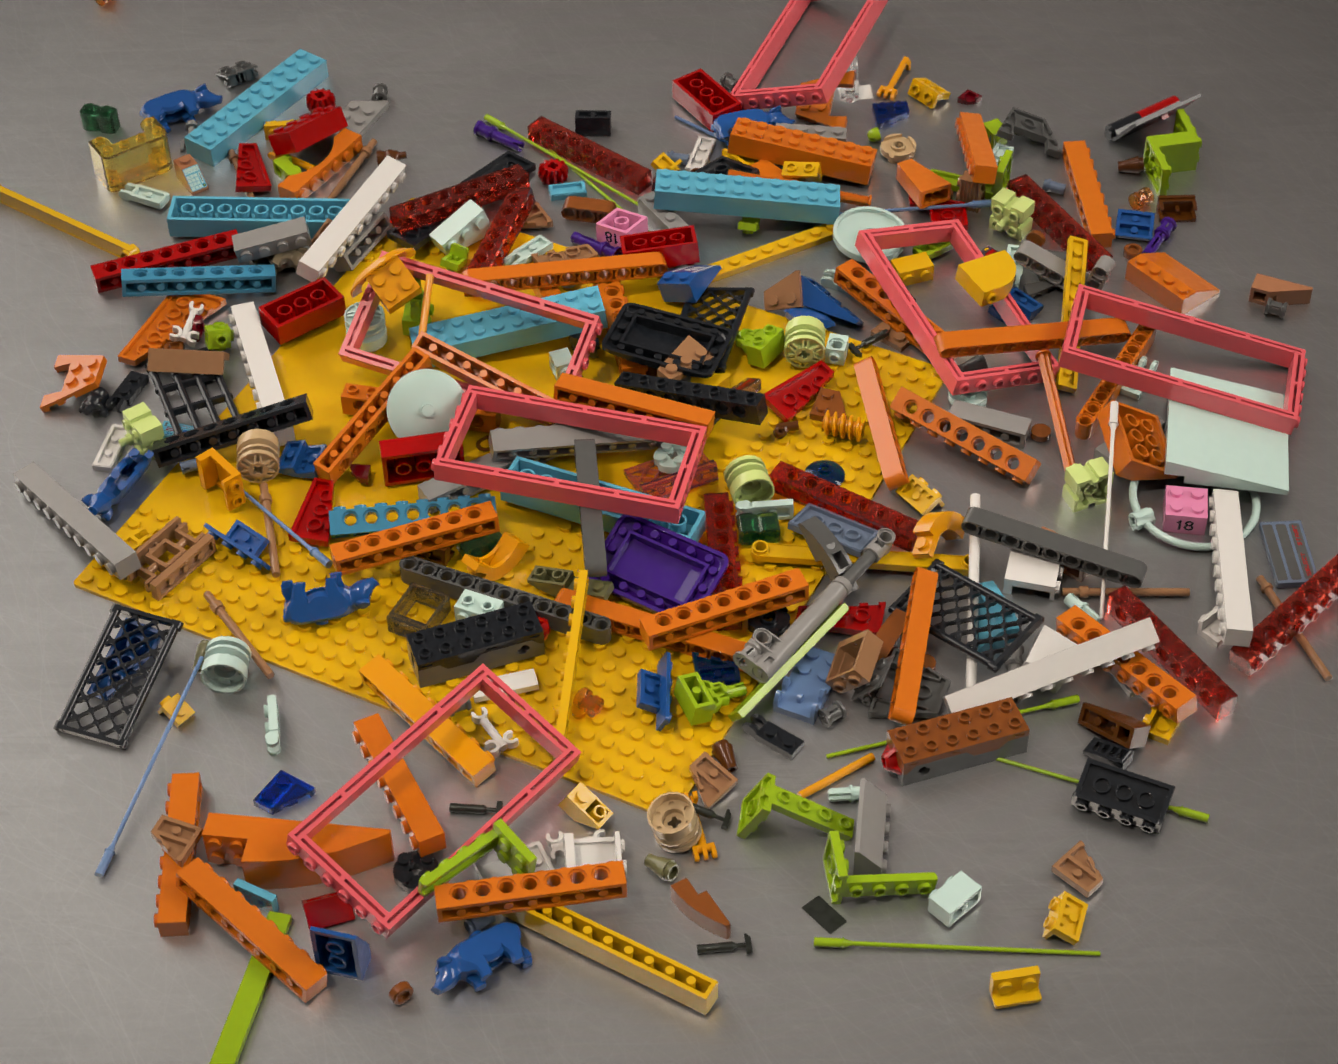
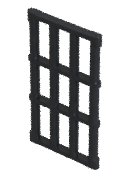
(188, 407)

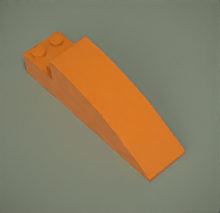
(262, 850)

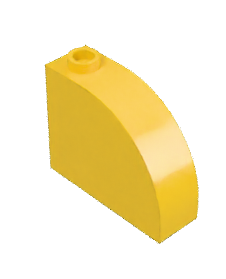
(987, 277)

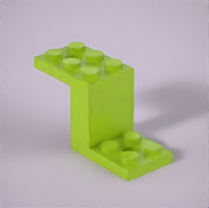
(1171, 152)

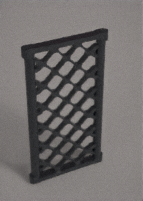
(738, 295)
(991, 599)
(122, 742)

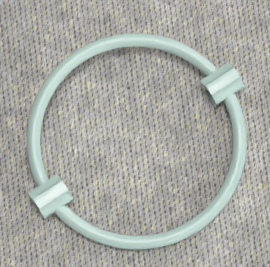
(1145, 519)

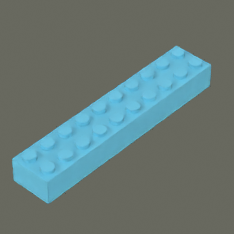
(255, 106)
(747, 196)
(213, 215)
(510, 327)
(691, 523)

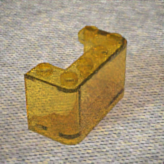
(132, 158)

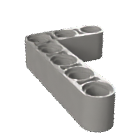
(1053, 268)

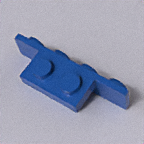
(245, 540)
(654, 691)

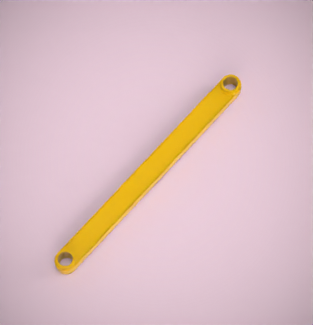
(66, 224)
(894, 560)

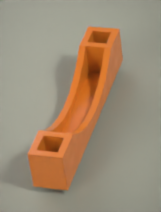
(302, 185)

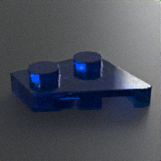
(282, 793)

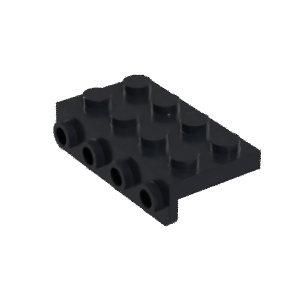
(1123, 796)

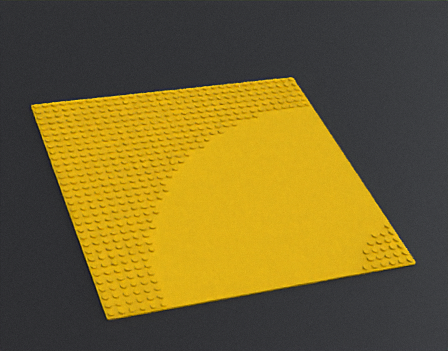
(619, 745)

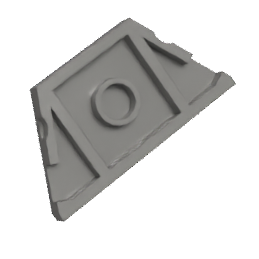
(363, 114)

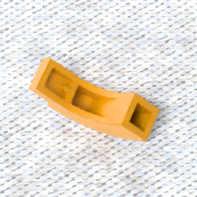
(933, 526)
(498, 561)

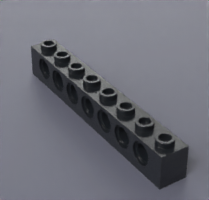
(726, 402)
(227, 431)

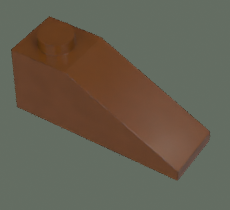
(1114, 725)

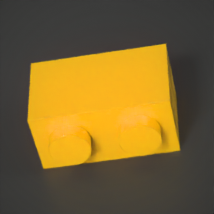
(914, 268)

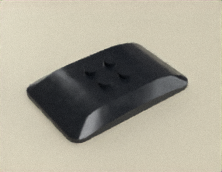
(652, 335)

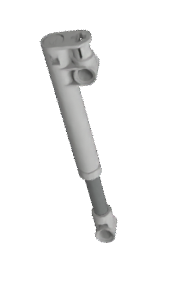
(767, 653)

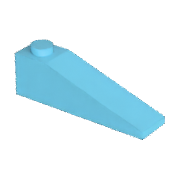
(997, 620)

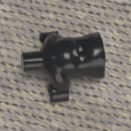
(95, 401)

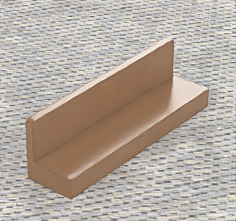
(187, 361)

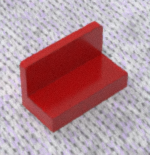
(327, 910)

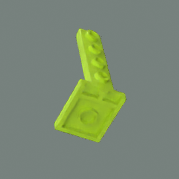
(1002, 176)
(768, 796)
(501, 839)
(878, 885)

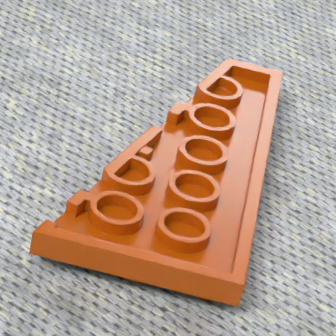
(156, 330)

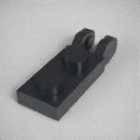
(127, 391)
(773, 736)

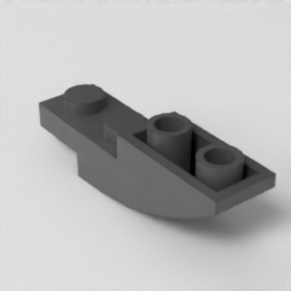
(826, 548)

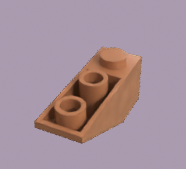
(1279, 291)

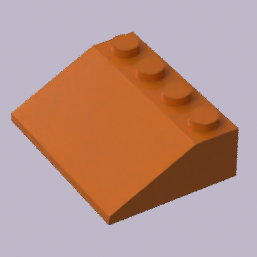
(1169, 281)
(1137, 443)

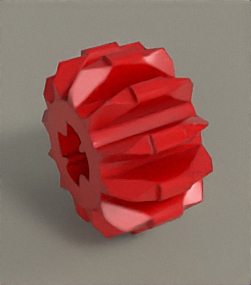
(320, 98)
(553, 172)

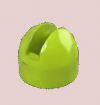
(874, 135)

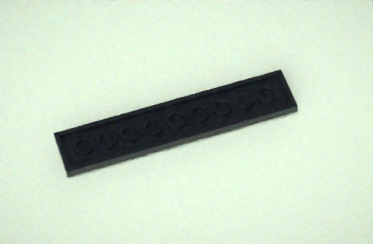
(420, 236)

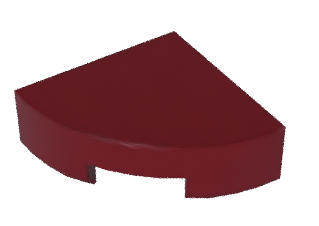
(969, 98)
(198, 325)
(361, 472)

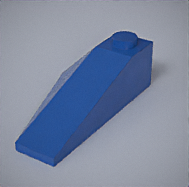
(820, 299)
(125, 658)

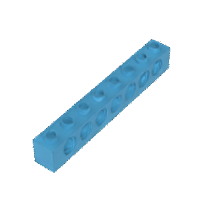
(198, 280)
(339, 514)

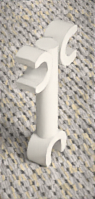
(187, 335)
(498, 743)
(557, 844)

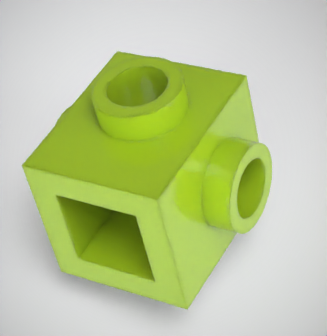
(218, 336)

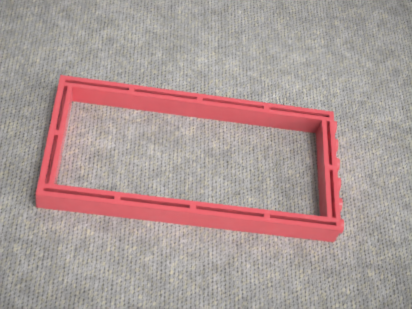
(808, 94)
(870, 246)
(590, 323)
(1177, 389)
(565, 491)
(347, 889)

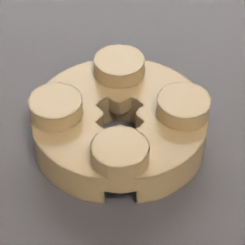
(905, 150)

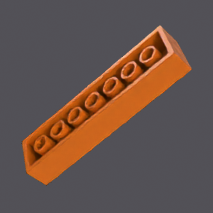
(780, 144)

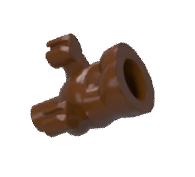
(392, 153)

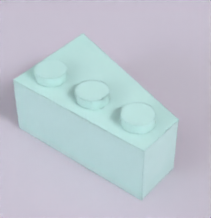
(462, 227)

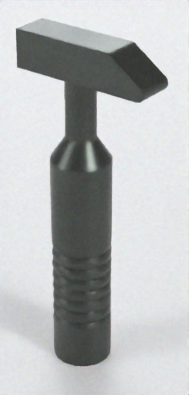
(867, 342)
(473, 808)
(710, 814)
(725, 946)

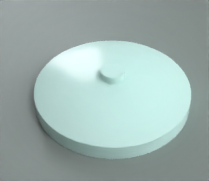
(863, 218)
(423, 403)

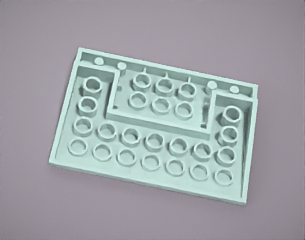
(1222, 449)

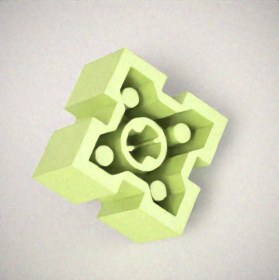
(1011, 214)
(141, 428)
(1086, 484)

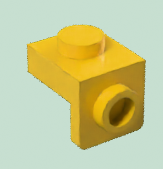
(665, 162)
(168, 706)

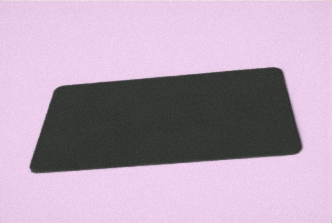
(824, 914)

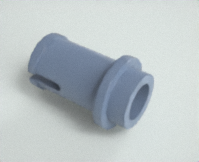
(676, 156)
(1054, 187)
(188, 466)
(477, 923)

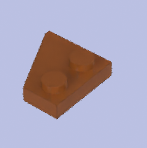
(827, 400)

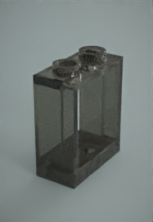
(403, 625)

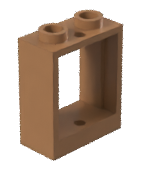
(843, 672)

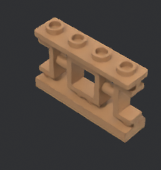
(180, 565)

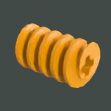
(843, 426)

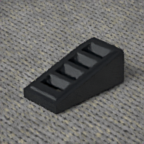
(1125, 754)

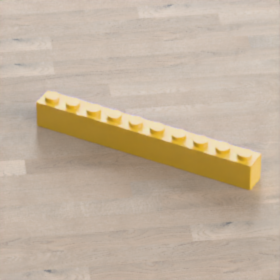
(622, 955)

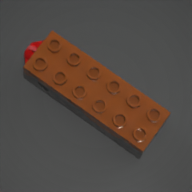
(955, 741)

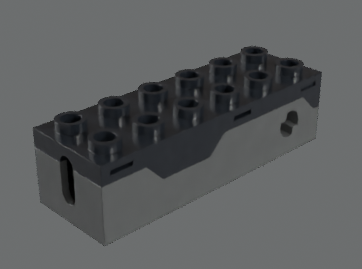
(485, 639)

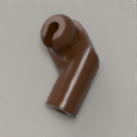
(784, 427)

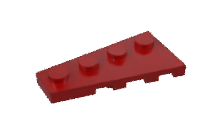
(795, 393)
(313, 517)
(857, 618)

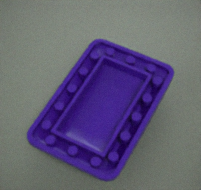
(659, 566)

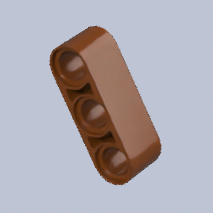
(586, 209)

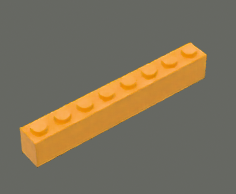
(411, 705)

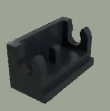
(593, 122)

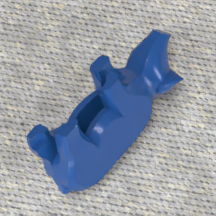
(179, 105)
(724, 123)
(118, 483)
(325, 602)
(479, 955)

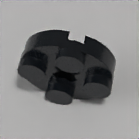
(777, 626)
(406, 864)

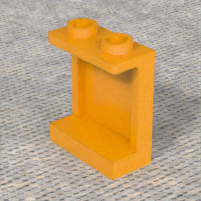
(217, 471)

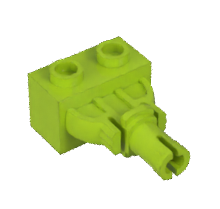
(412, 312)
(761, 344)
(704, 698)

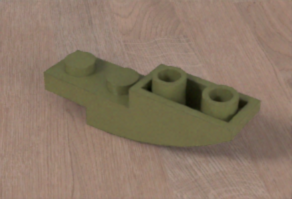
(553, 579)

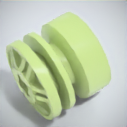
(804, 341)
(748, 479)

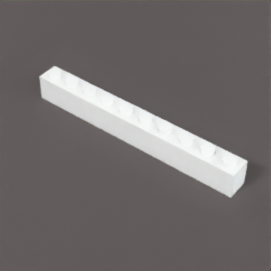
(351, 219)
(258, 360)
(1230, 568)
(1057, 667)

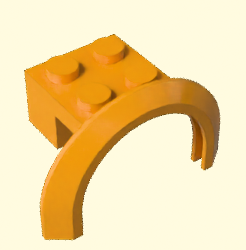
(390, 280)

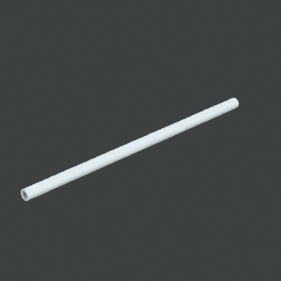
(974, 555)

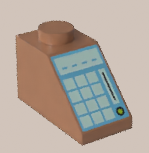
(190, 174)

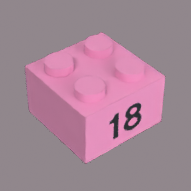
(620, 223)
(1185, 510)

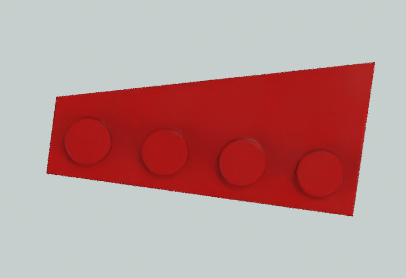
(251, 170)

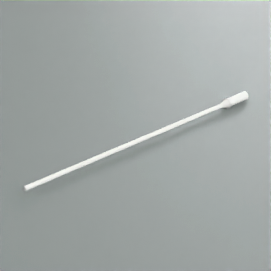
(1113, 423)

